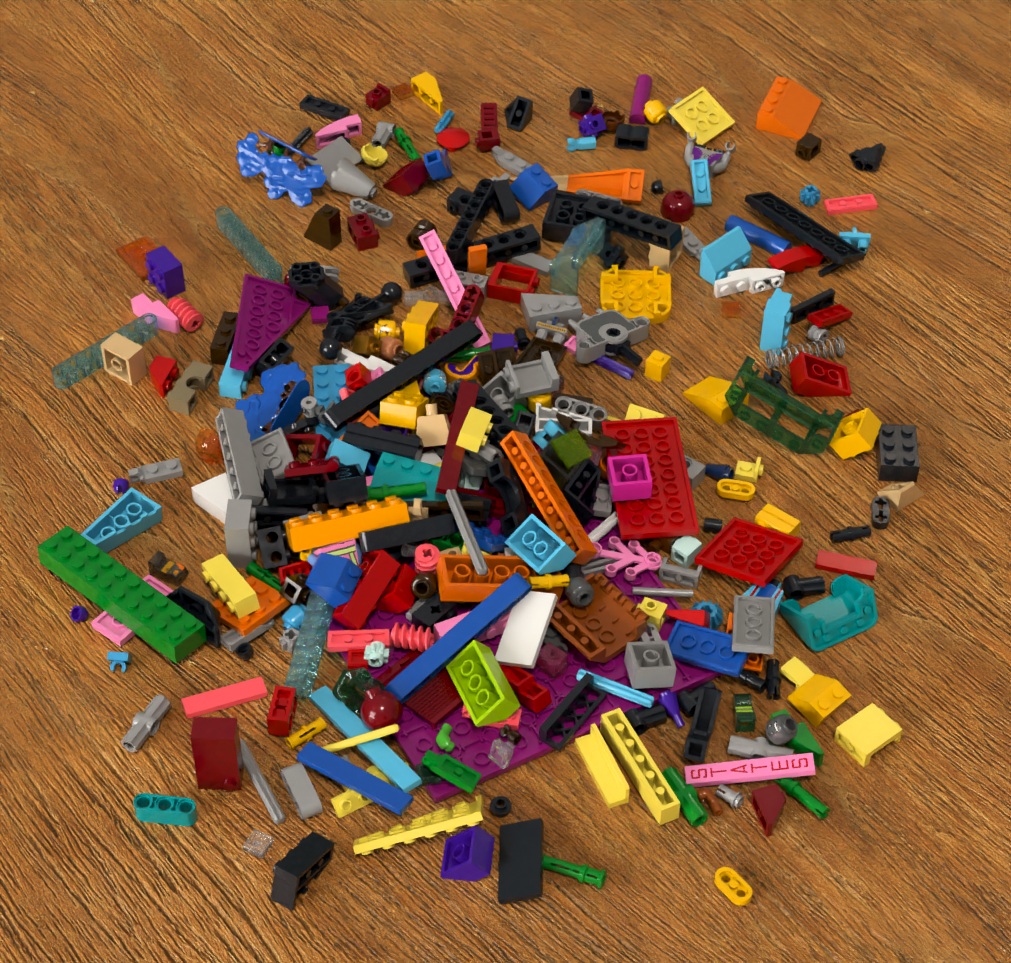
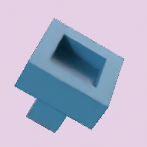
(119, 658)

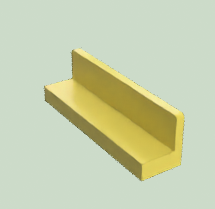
(603, 768)

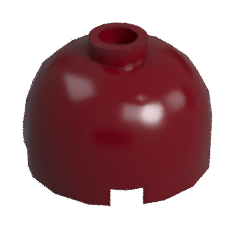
(677, 206)

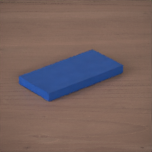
(706, 648)

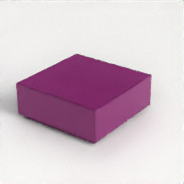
(319, 314)

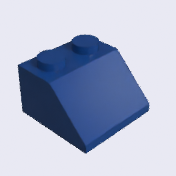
(533, 187)
(333, 578)

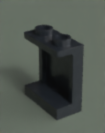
(290, 490)

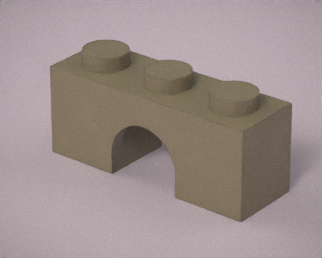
(183, 395)

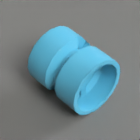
(550, 429)

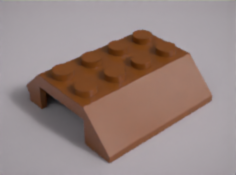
(604, 624)

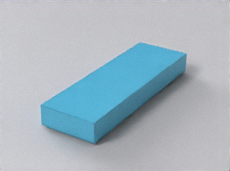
(701, 182)

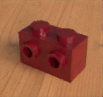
(363, 232)

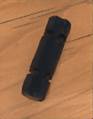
(302, 137)

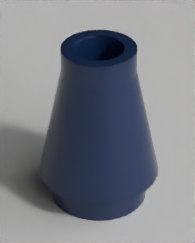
(719, 471)

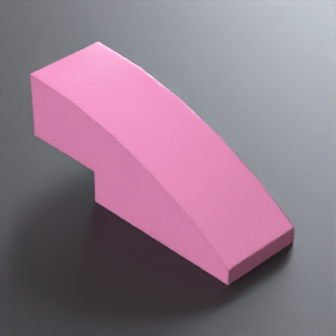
(346, 127)
(165, 318)

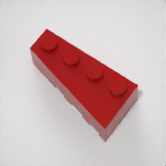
(377, 572)

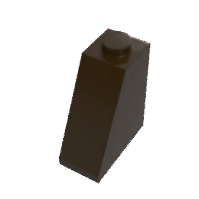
(325, 227)

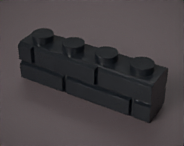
(377, 441)

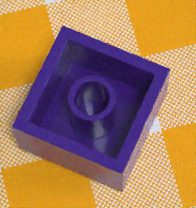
(165, 272)

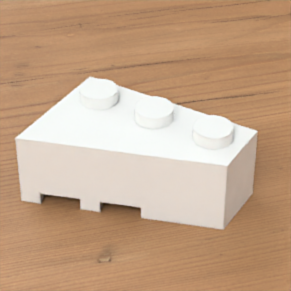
(544, 414)

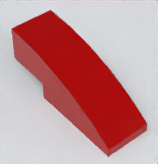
(796, 259)
(529, 692)

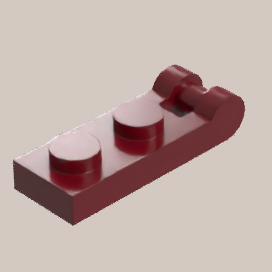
(313, 466)

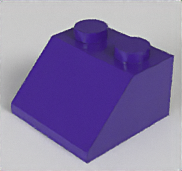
(468, 855)

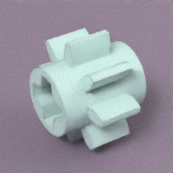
(376, 654)

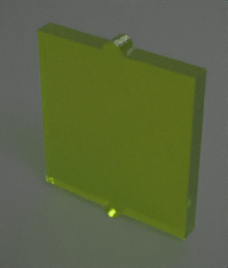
(571, 448)

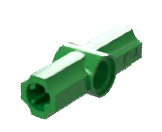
(687, 796)

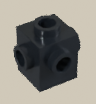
(613, 255)

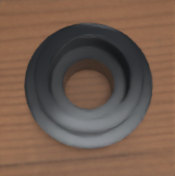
(500, 811)

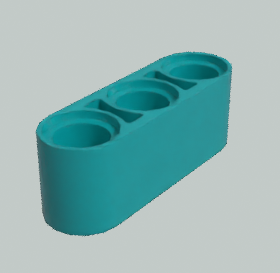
(156, 813)

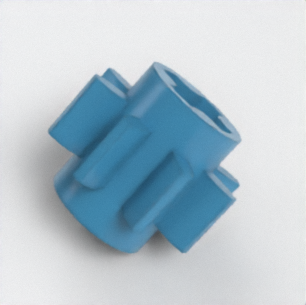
(810, 195)

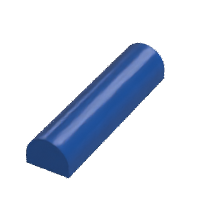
(758, 236)

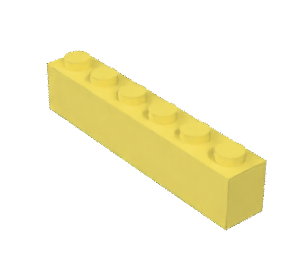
(640, 766)

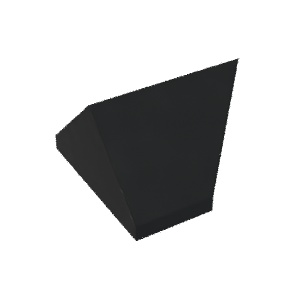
(519, 113)

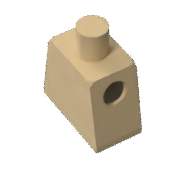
(433, 428)

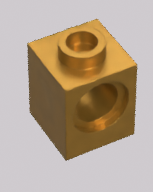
(367, 346)

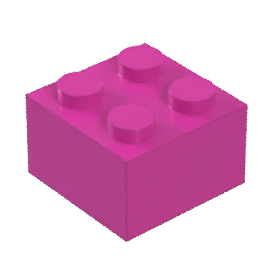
(629, 477)

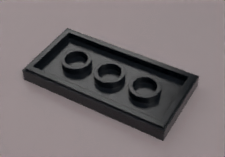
(521, 861)

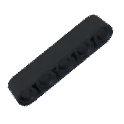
(407, 532)

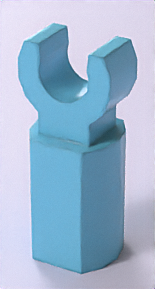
(581, 143)

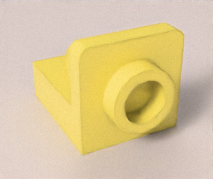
(749, 471)

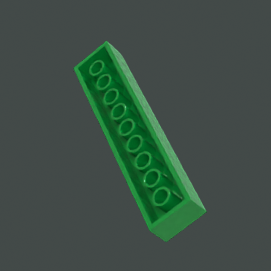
(122, 594)

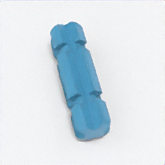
(444, 121)

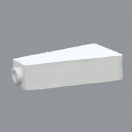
(213, 496)

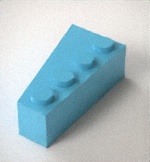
(123, 520)

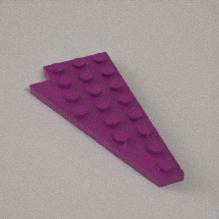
(264, 316)

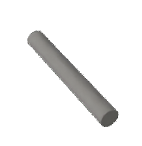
(662, 592)

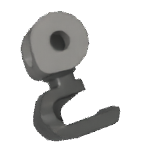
(311, 408)

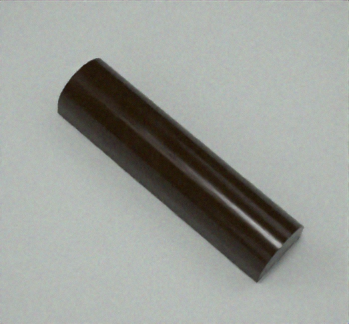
(474, 509)

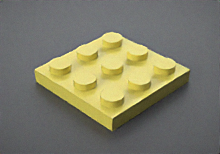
(701, 115)

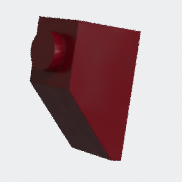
(768, 806)

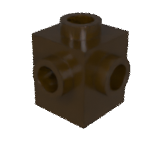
(295, 589)

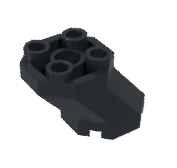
(314, 285)

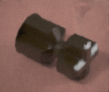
(513, 736)

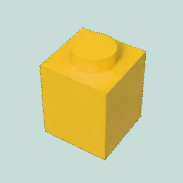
(657, 366)

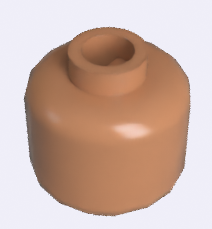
(390, 347)

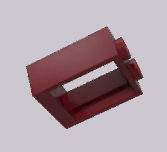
(320, 449)

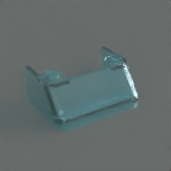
(584, 239)

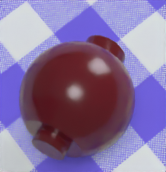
(380, 709)

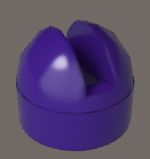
(120, 485)
(79, 613)

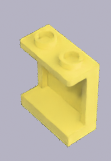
(867, 733)

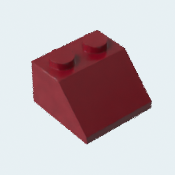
(408, 178)

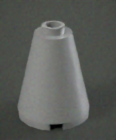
(352, 180)

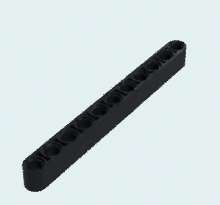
(402, 375)

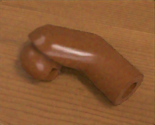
(712, 800)

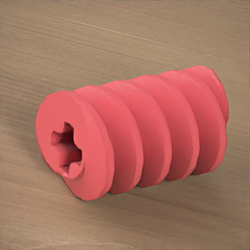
(188, 316)
(426, 558)
(410, 638)

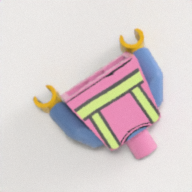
(346, 549)

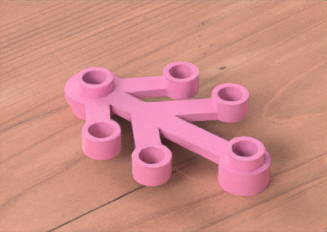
(626, 557)

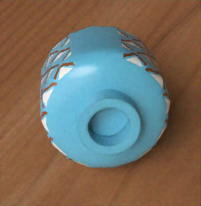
(435, 381)

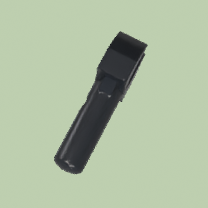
(774, 380)

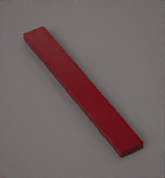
(453, 453)

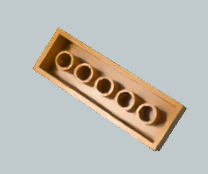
(344, 524)

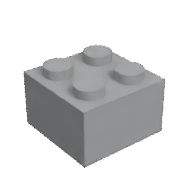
(650, 664)

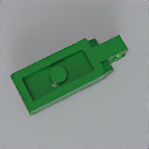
(452, 770)

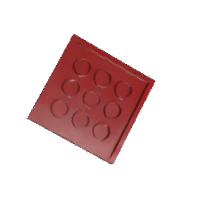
(749, 552)

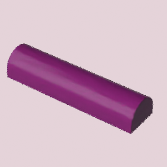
(640, 98)

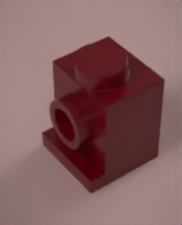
(378, 97)
(487, 139)

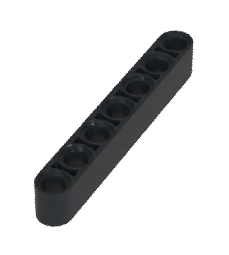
(470, 221)

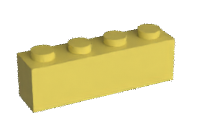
(230, 586)

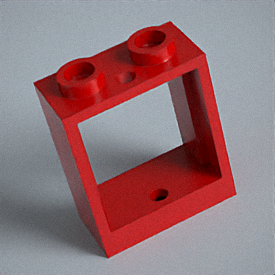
(512, 273)

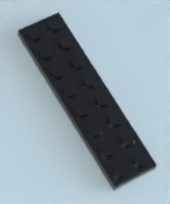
(805, 228)

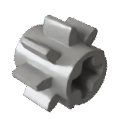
(289, 640)

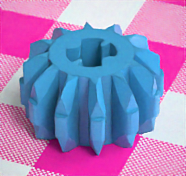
(715, 612)

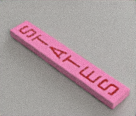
(750, 770)

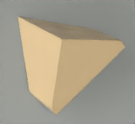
(901, 494)

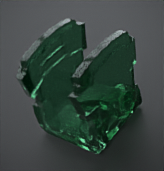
(346, 691)

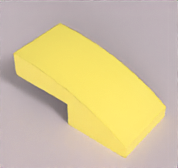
(796, 672)

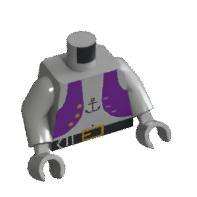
(717, 159)

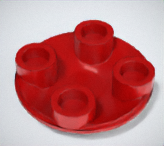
(453, 138)

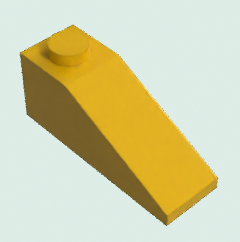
(427, 90)

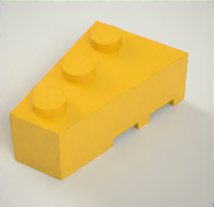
(417, 325)

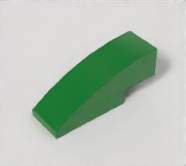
(803, 741)

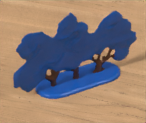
(280, 171)
(263, 408)

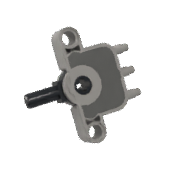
(609, 335)

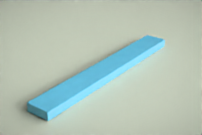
(375, 750)

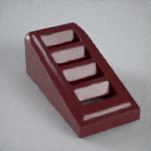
(489, 116)

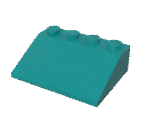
(400, 470)

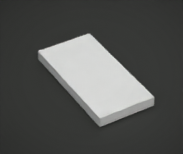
(526, 630)

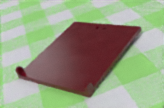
(434, 699)

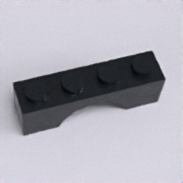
(506, 481)

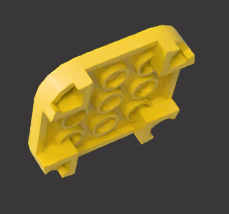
(637, 293)

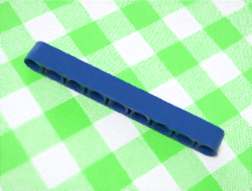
(459, 637)

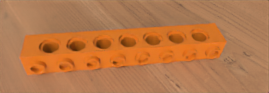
(547, 495)

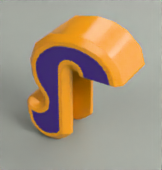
(470, 371)

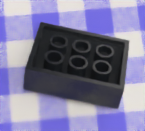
(564, 214)

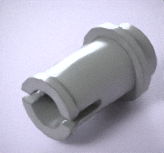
(732, 797)

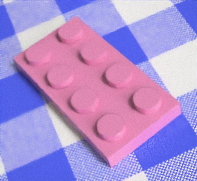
(116, 630)

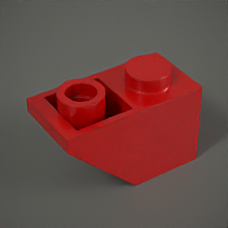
(163, 373)

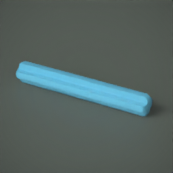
(619, 689)

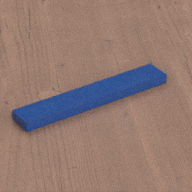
(355, 778)

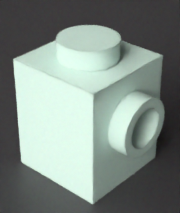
(685, 550)

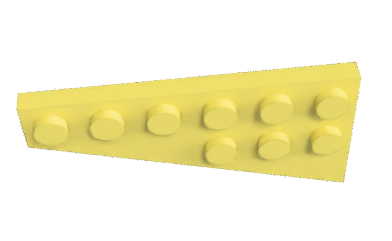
(425, 825)

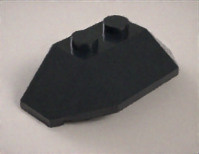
(202, 610)

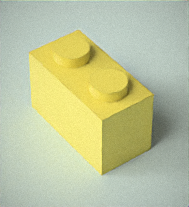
(474, 429)

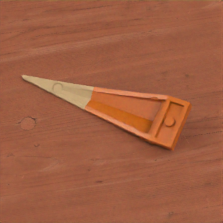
(621, 183)

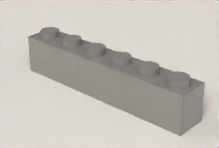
(238, 455)

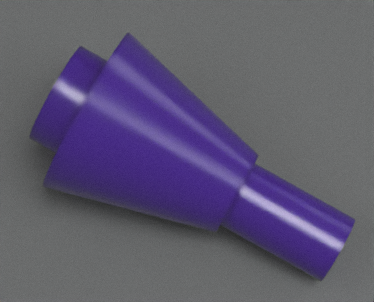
(671, 706)

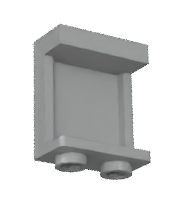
(532, 377)

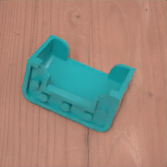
(836, 617)

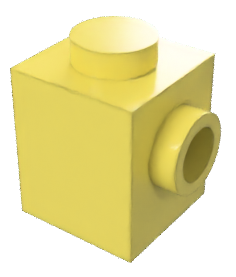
(654, 610)

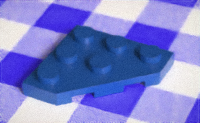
(486, 539)

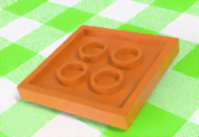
(270, 603)

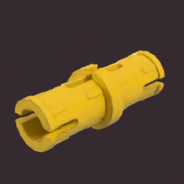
(548, 581)
(317, 726)

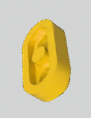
(735, 489)
(734, 886)

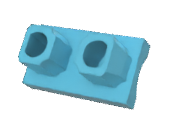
(857, 239)

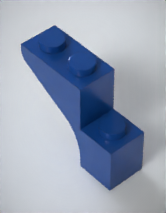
(438, 164)

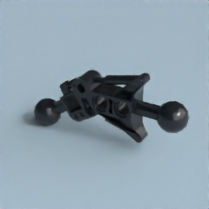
(362, 310)

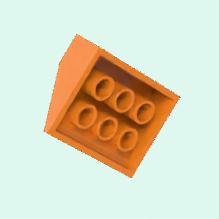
(787, 109)

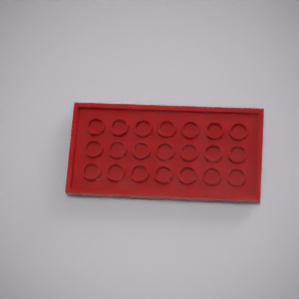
(671, 506)

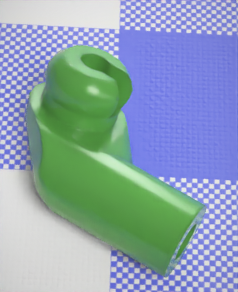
(443, 738)

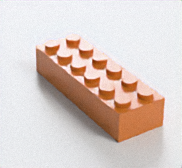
(461, 583)

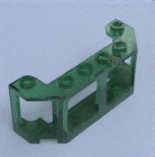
(782, 404)

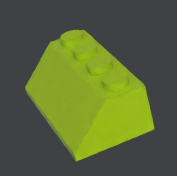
(482, 685)

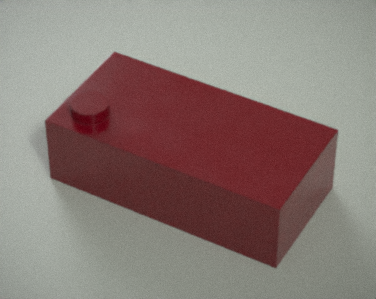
(217, 753)

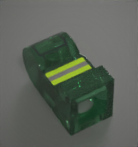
(743, 712)

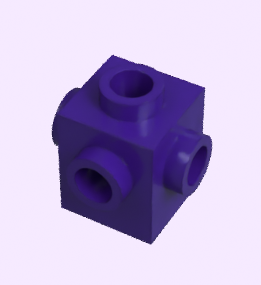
(591, 125)

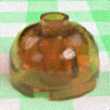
(209, 446)

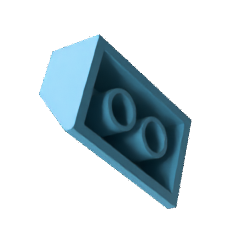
(725, 255)
(776, 322)
(540, 546)

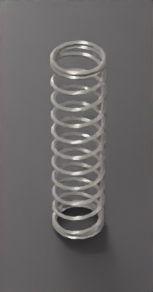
(769, 353)

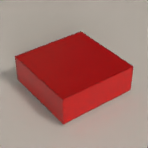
(356, 659)

